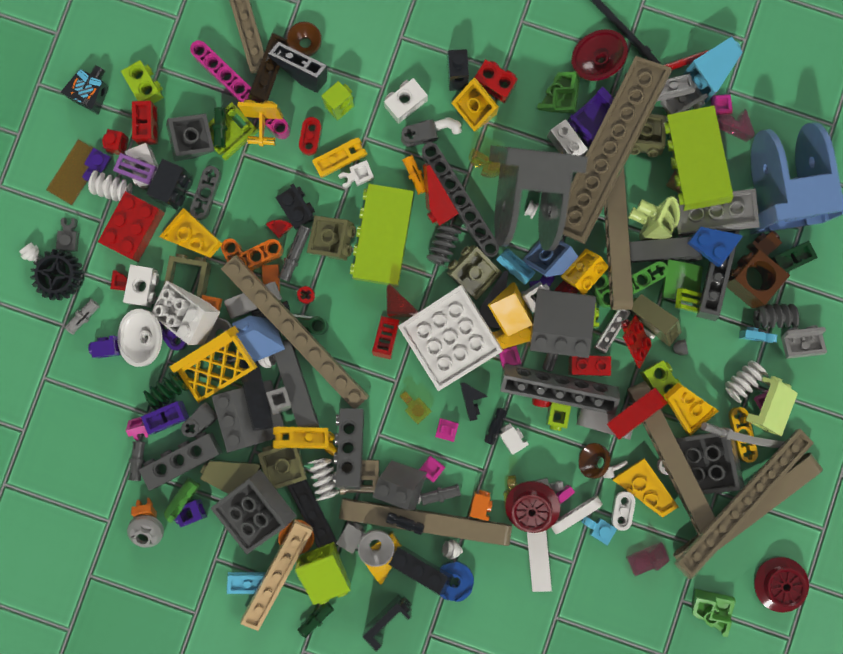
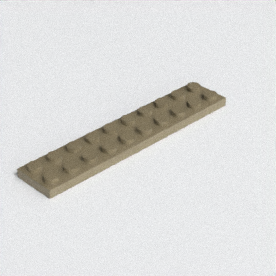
(613, 145)

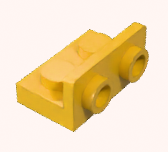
(585, 271)

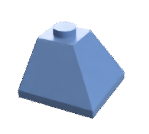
(551, 262)
(259, 337)

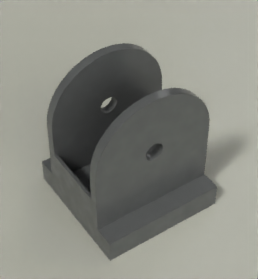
(536, 172)

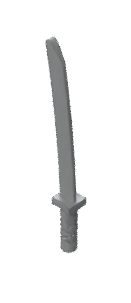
(726, 433)

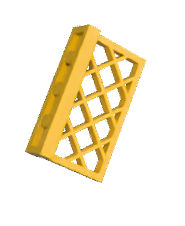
(202, 354)

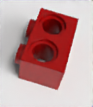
(492, 84)
(144, 122)
(590, 366)

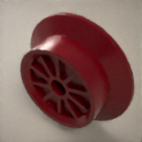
(531, 496)
(773, 576)

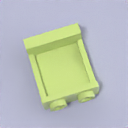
(775, 408)

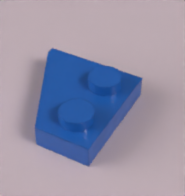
(714, 244)

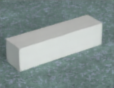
(611, 330)

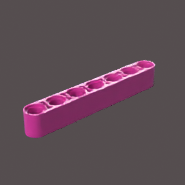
(233, 83)

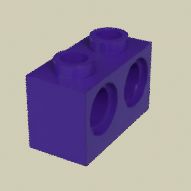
(165, 417)

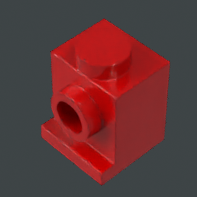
(112, 141)

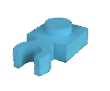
(753, 334)

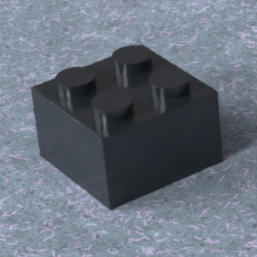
(170, 185)

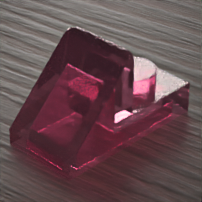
(739, 128)
(648, 559)

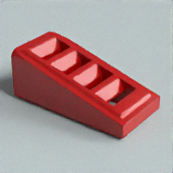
(384, 353)

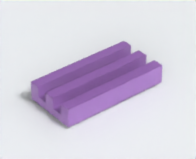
(150, 174)

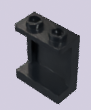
(371, 631)

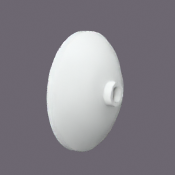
(139, 337)

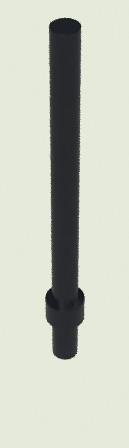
(644, 51)

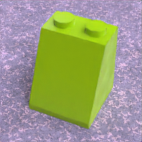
(323, 574)

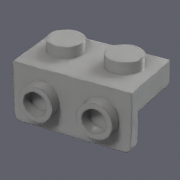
(684, 102)
(804, 342)

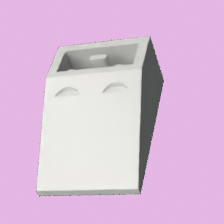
(185, 314)

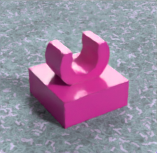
(136, 427)
(446, 430)

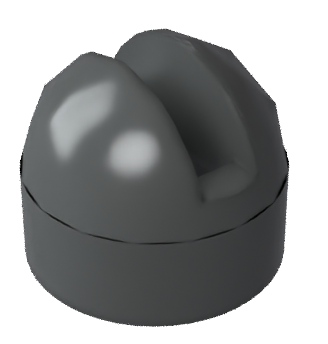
(680, 347)

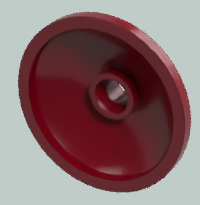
(599, 47)

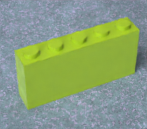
(698, 158)
(382, 235)

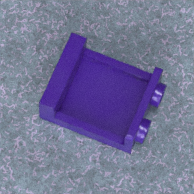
(590, 116)

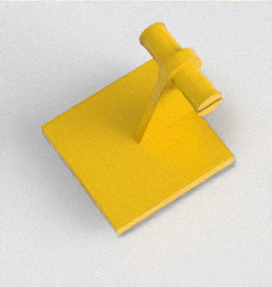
(260, 110)

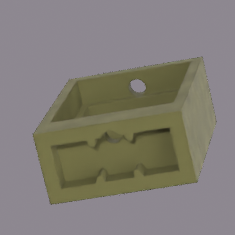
(200, 262)

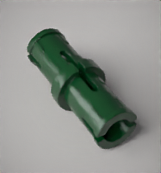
(219, 127)
(315, 619)

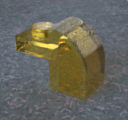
(490, 168)

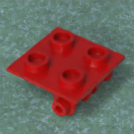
(636, 339)

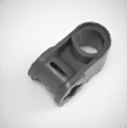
(422, 133)
(201, 418)

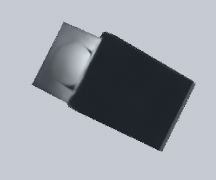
(470, 394)

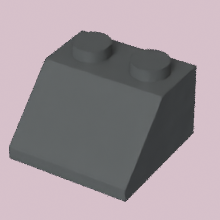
(189, 136)
(400, 485)

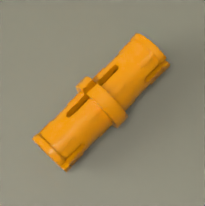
(414, 174)

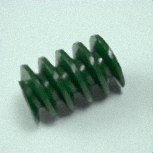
(165, 391)

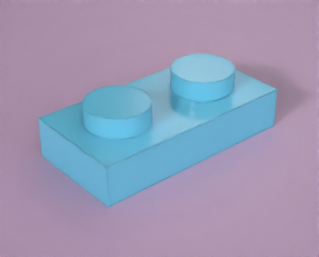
(244, 582)

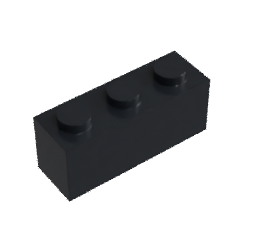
(421, 570)

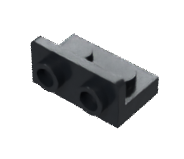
(295, 207)

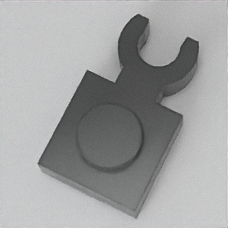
(68, 238)

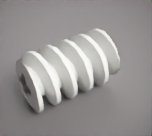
(108, 187)
(744, 380)
(323, 478)

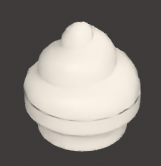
(30, 252)
(268, 362)
(451, 549)

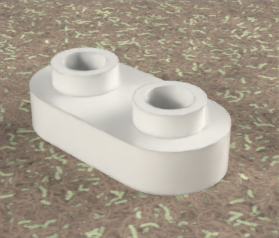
(625, 510)

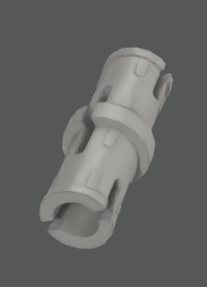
(81, 316)

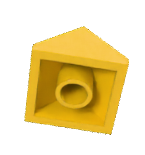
(475, 105)
(511, 310)

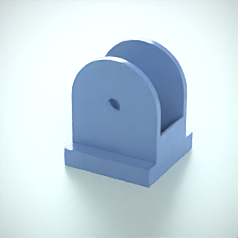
(801, 201)

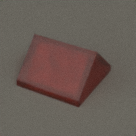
(397, 305)

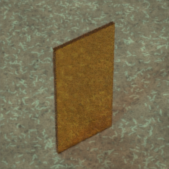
(68, 180)

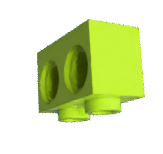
(141, 84)
(338, 100)
(666, 378)

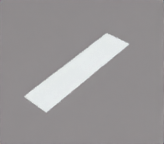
(539, 562)

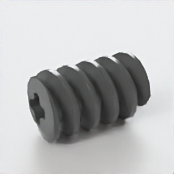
(442, 245)
(776, 315)

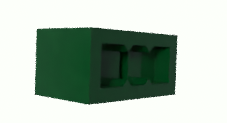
(795, 256)

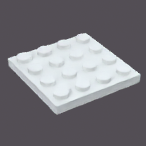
(450, 338)

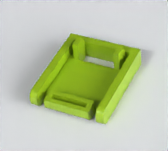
(235, 135)

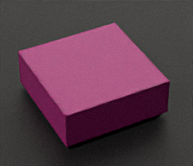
(722, 104)
(510, 356)
(432, 468)
(565, 494)

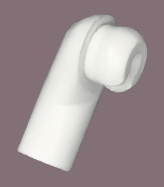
(448, 123)

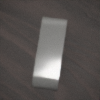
(242, 304)
(597, 421)

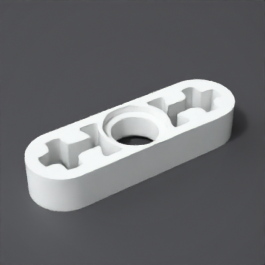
(576, 514)

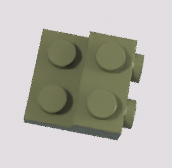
(652, 137)
(331, 237)
(473, 271)
(282, 466)

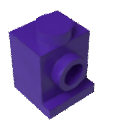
(104, 347)
(197, 510)

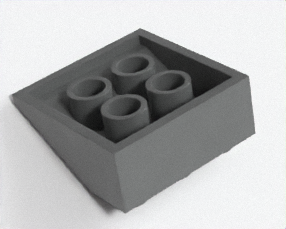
(563, 323)
(236, 422)
(713, 462)
(253, 512)

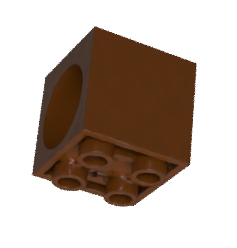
(772, 279)

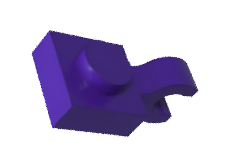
(96, 161)

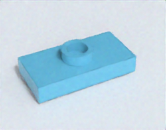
(516, 266)

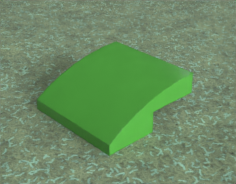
(681, 276)

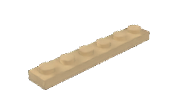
(276, 575)

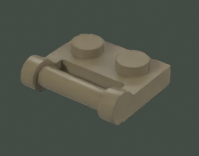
(370, 471)

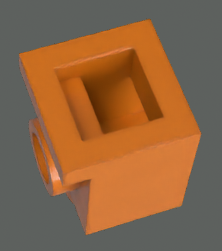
(481, 505)

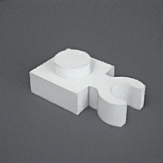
(359, 173)

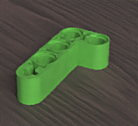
(636, 287)

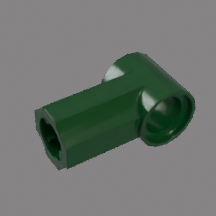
(309, 321)

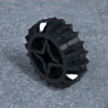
(58, 260)

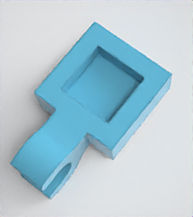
(600, 530)

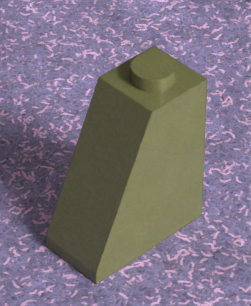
(656, 319)
(228, 474)

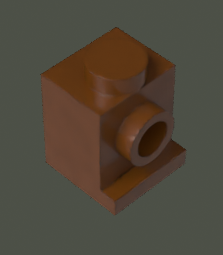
(765, 242)

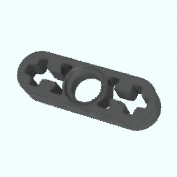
(215, 182)

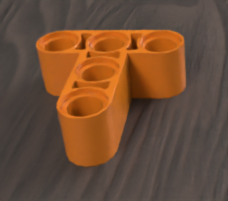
(246, 256)

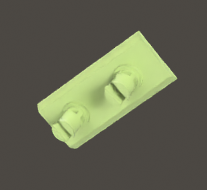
(656, 220)

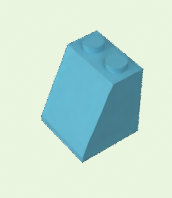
(714, 66)

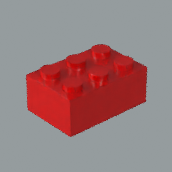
(131, 226)

